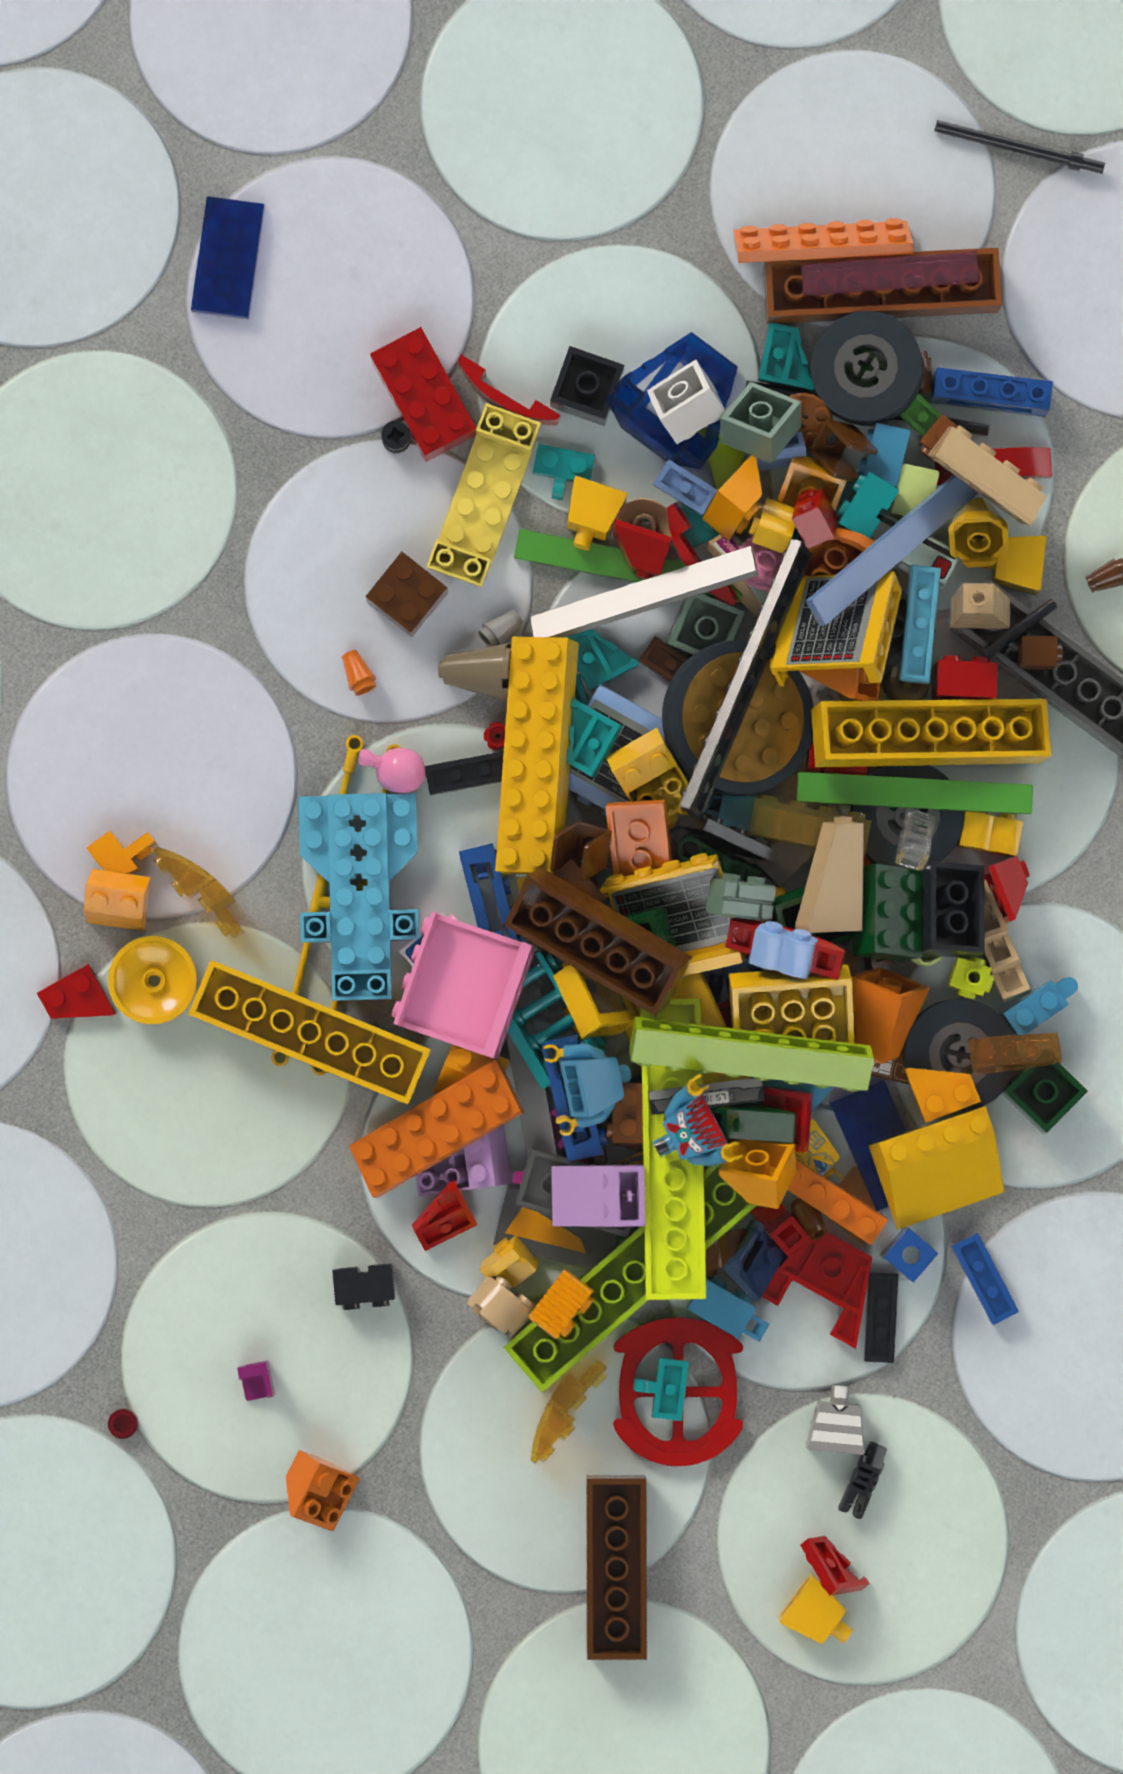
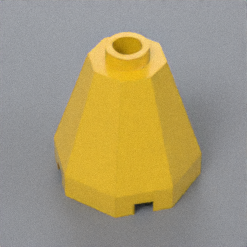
(978, 534)

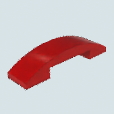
(475, 375)
(1031, 461)
(678, 524)
(826, 958)
(781, 1228)

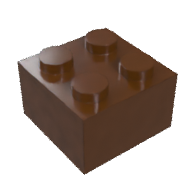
(406, 594)

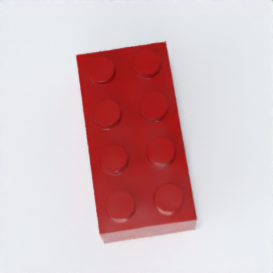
(423, 394)

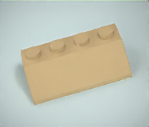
(987, 475)

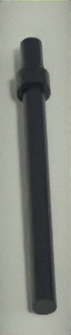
(1074, 161)

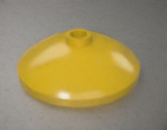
(131, 976)

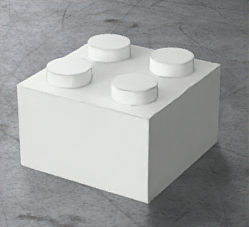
(686, 402)

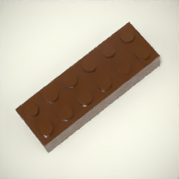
(597, 941)
(616, 1567)

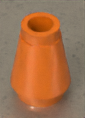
(358, 674)

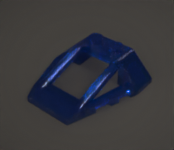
(630, 402)

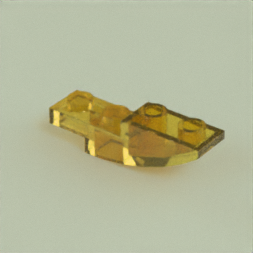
(193, 879)
(555, 1418)

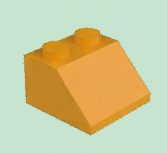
(807, 474)
(736, 501)
(116, 900)
(460, 1064)
(762, 1172)

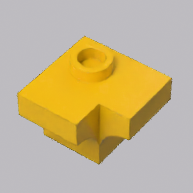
(510, 1261)

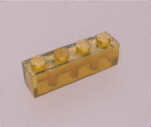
(795, 821)

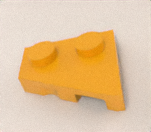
(941, 1091)

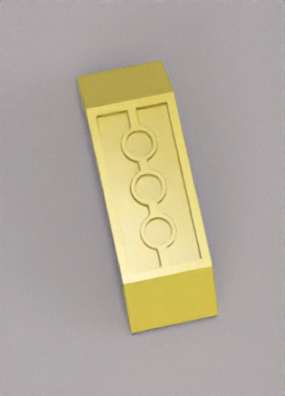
(484, 495)

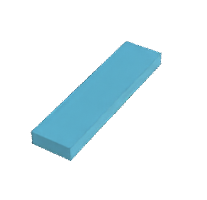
(919, 624)

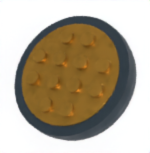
(771, 736)

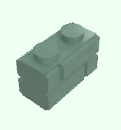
(741, 898)

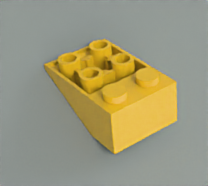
(650, 773)

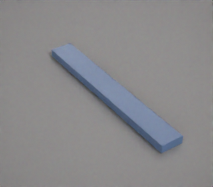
(889, 549)

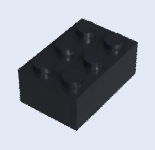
(953, 910)

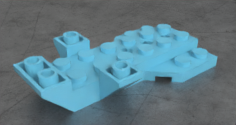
(359, 921)

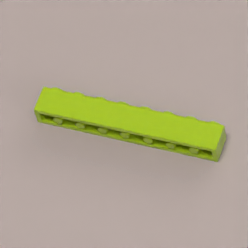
(751, 1054)

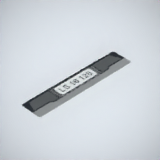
(717, 1095)

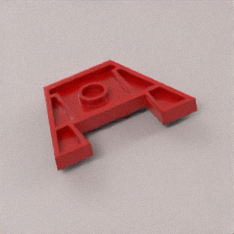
(832, 1271)

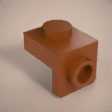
(934, 434)

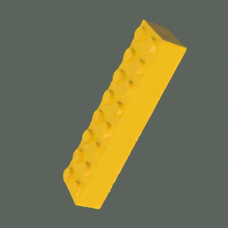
(930, 732)
(535, 752)
(309, 1032)

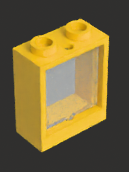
(593, 1006)

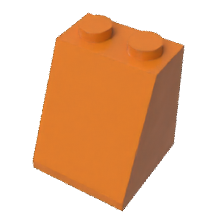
(848, 681)
(885, 1010)

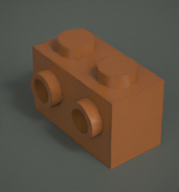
(627, 1118)

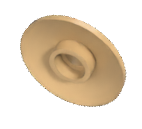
(646, 508)

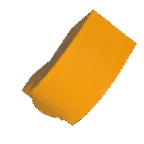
(115, 858)

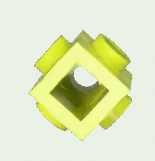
(959, 979)

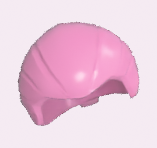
(397, 769)

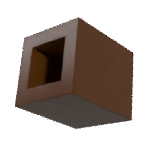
(1039, 652)

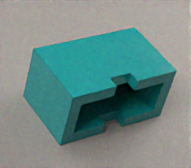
(870, 498)

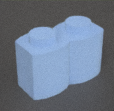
(783, 949)

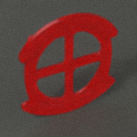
(678, 1332)

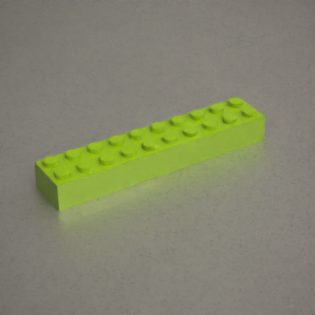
(617, 1293)

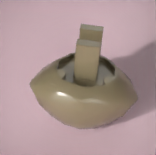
(900, 689)

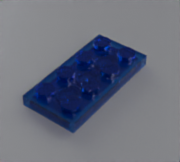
(227, 257)
(865, 1120)

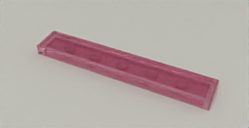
(889, 273)

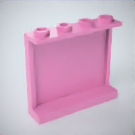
(463, 985)

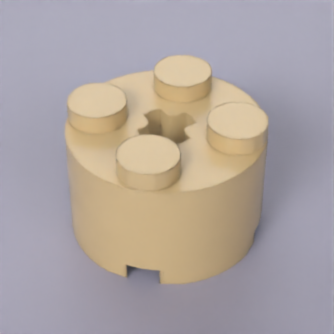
(500, 1306)

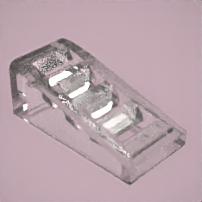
(912, 855)

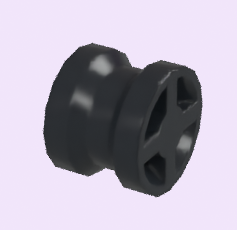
(397, 442)

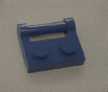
(761, 1263)

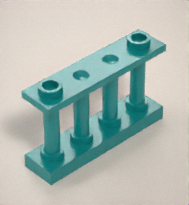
(530, 1044)

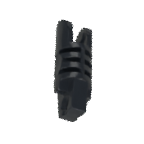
(863, 1480)

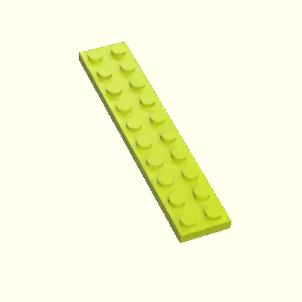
(672, 1187)

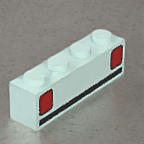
(928, 553)

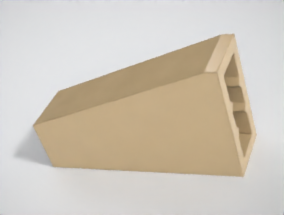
(980, 607)
(835, 880)

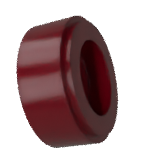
(123, 1423)

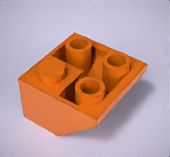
(318, 1490)

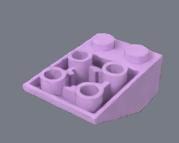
(473, 1167)
(598, 1195)

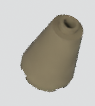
(479, 670)

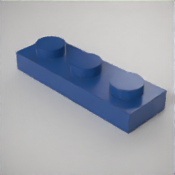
(984, 1278)

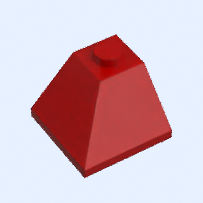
(642, 548)
(1008, 885)

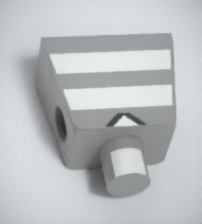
(837, 1424)

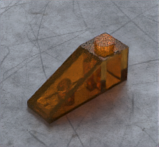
(1014, 1052)

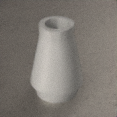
(500, 629)

